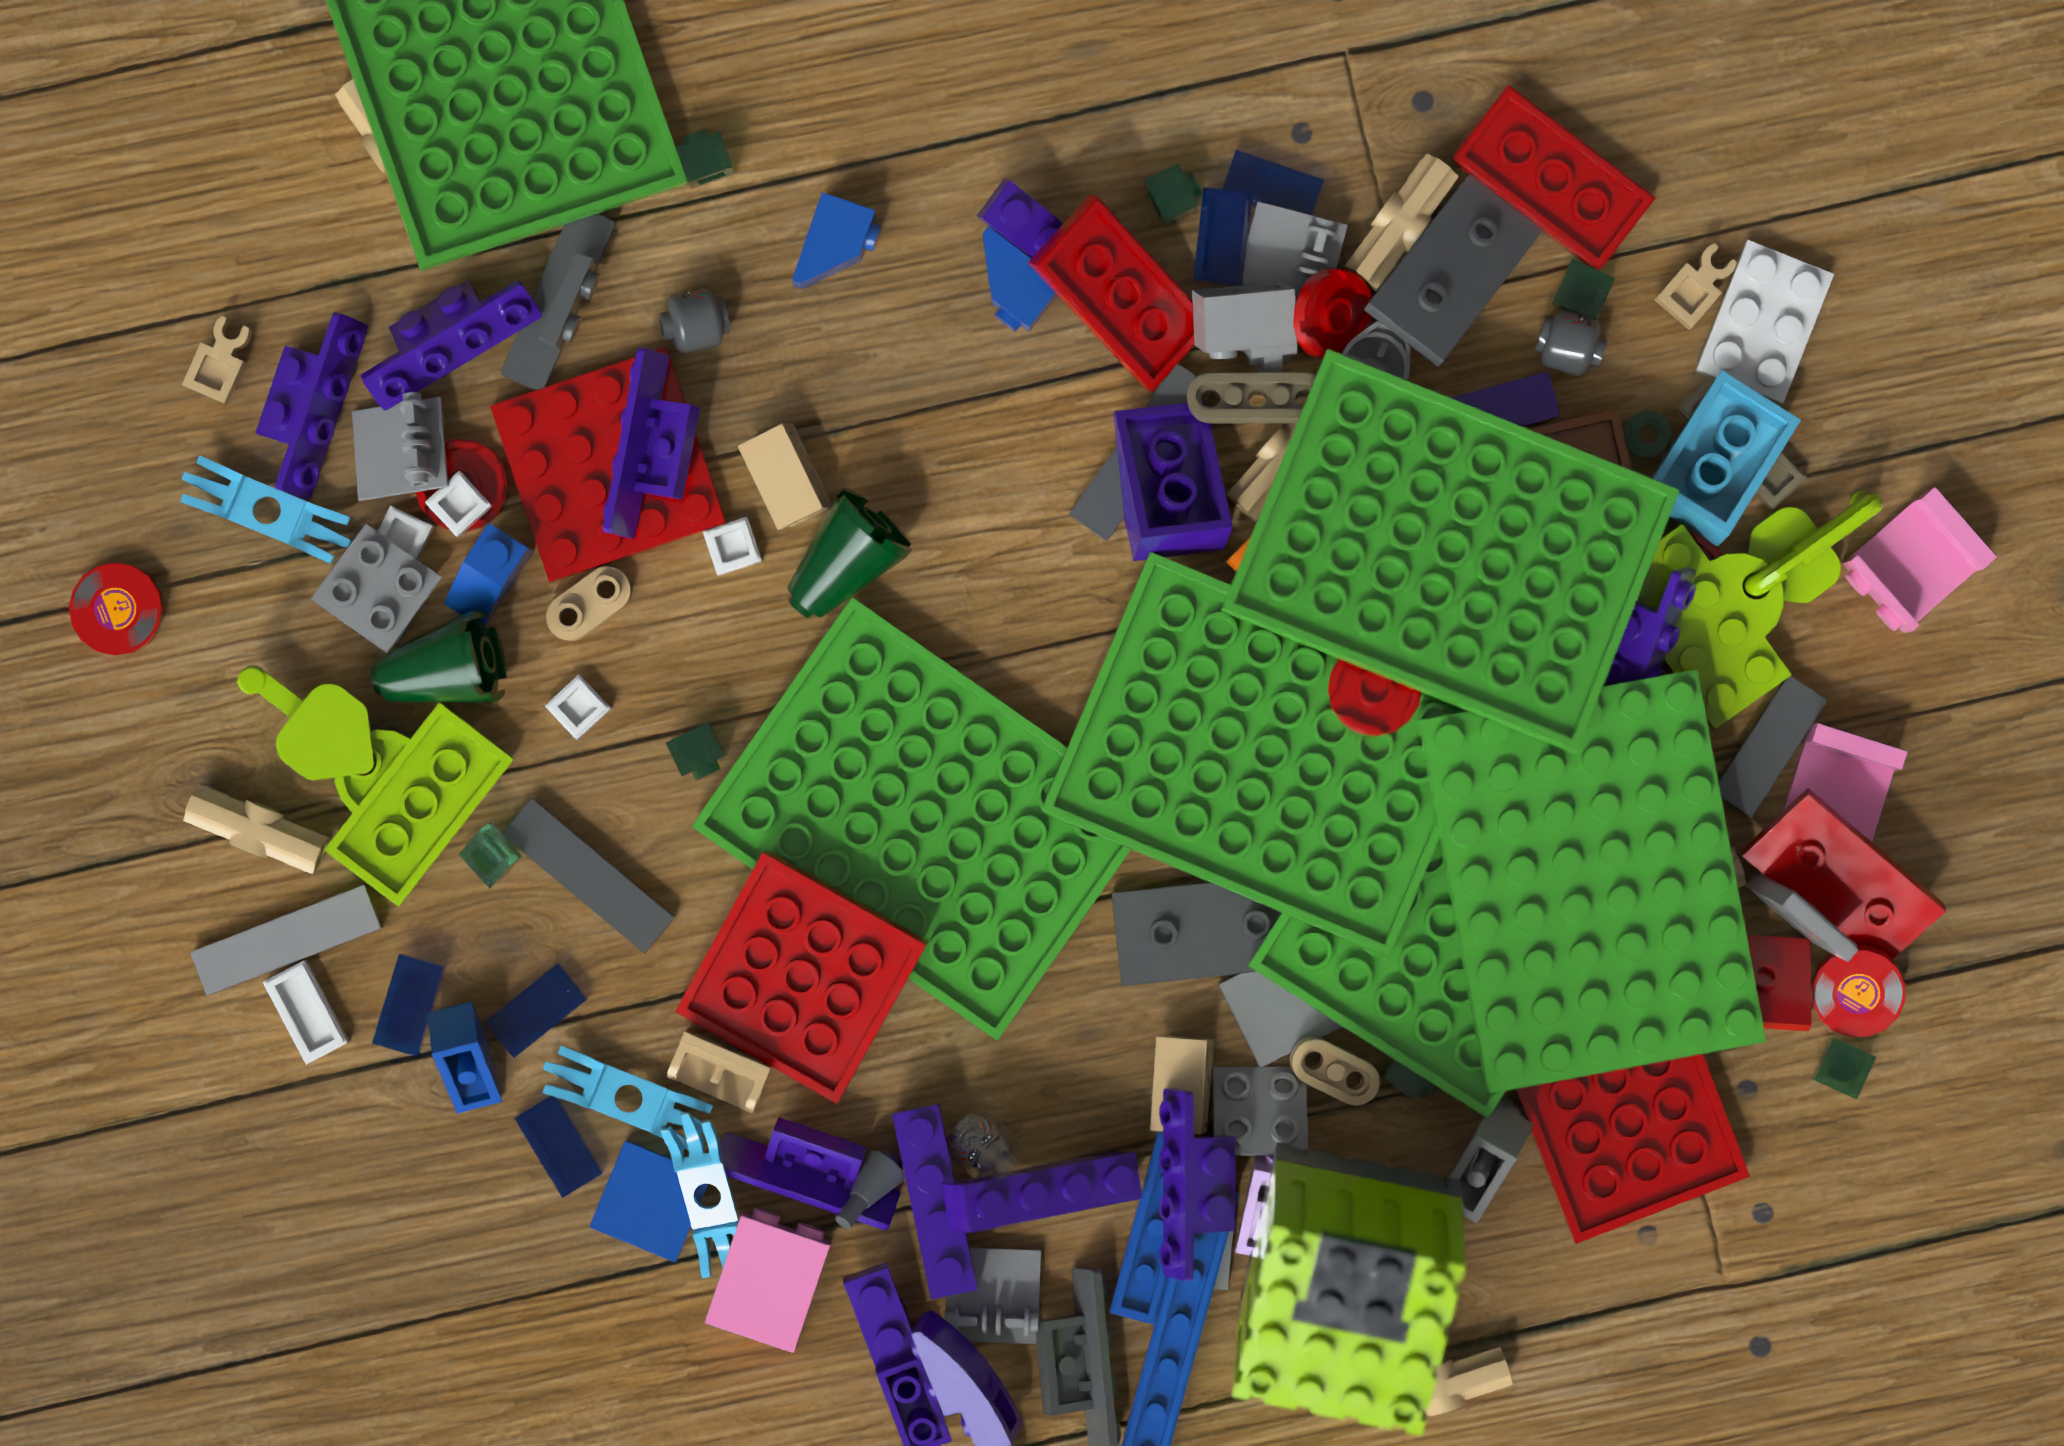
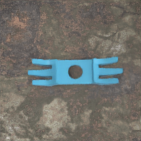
(242, 497)
(601, 1089)
(698, 1169)

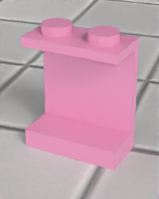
(1917, 560)
(1846, 774)
(768, 1279)

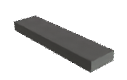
(1101, 504)
(588, 875)

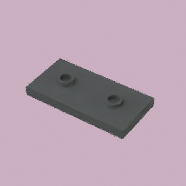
(1453, 270)
(1187, 932)

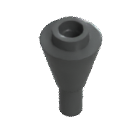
(876, 1177)

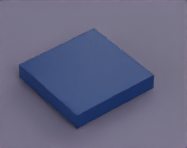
(645, 1203)

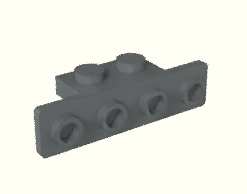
(559, 295)
(1077, 1360)

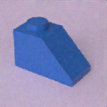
(835, 239)
(1014, 284)
(488, 573)
(463, 1057)

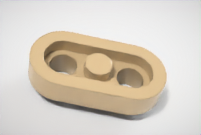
(589, 605)
(1333, 1070)

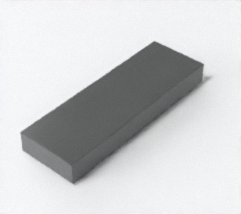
(1769, 745)

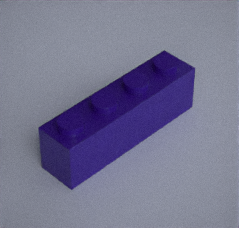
(927, 1167)
(1041, 1191)

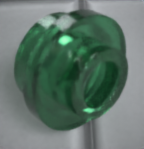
(1657, 423)

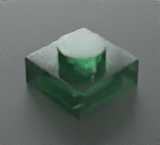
(1583, 289)
(490, 855)
(1843, 1068)

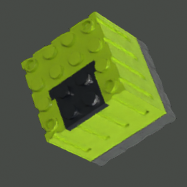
(1349, 1289)

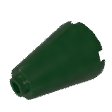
(845, 555)
(444, 665)

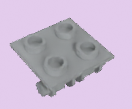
(1290, 246)
(400, 448)
(376, 588)
(1260, 1108)
(1006, 1301)

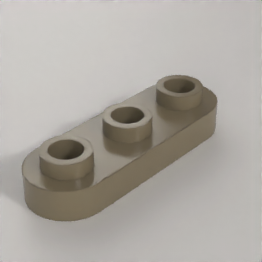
(1237, 389)

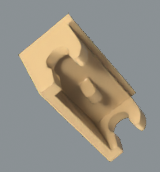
(785, 476)
(1188, 1066)
(719, 1070)

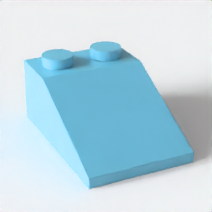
(1723, 456)

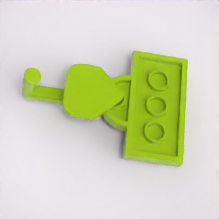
(1726, 628)
(411, 798)

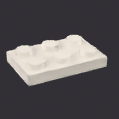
(1764, 320)

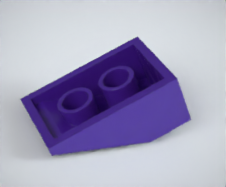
(1170, 482)

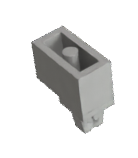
(1248, 320)
(1490, 1156)

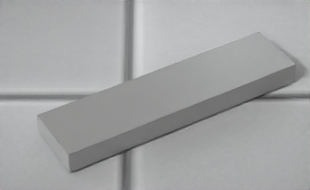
(286, 940)

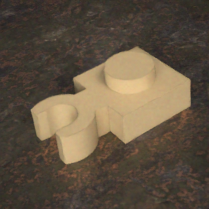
(1692, 291)
(216, 369)

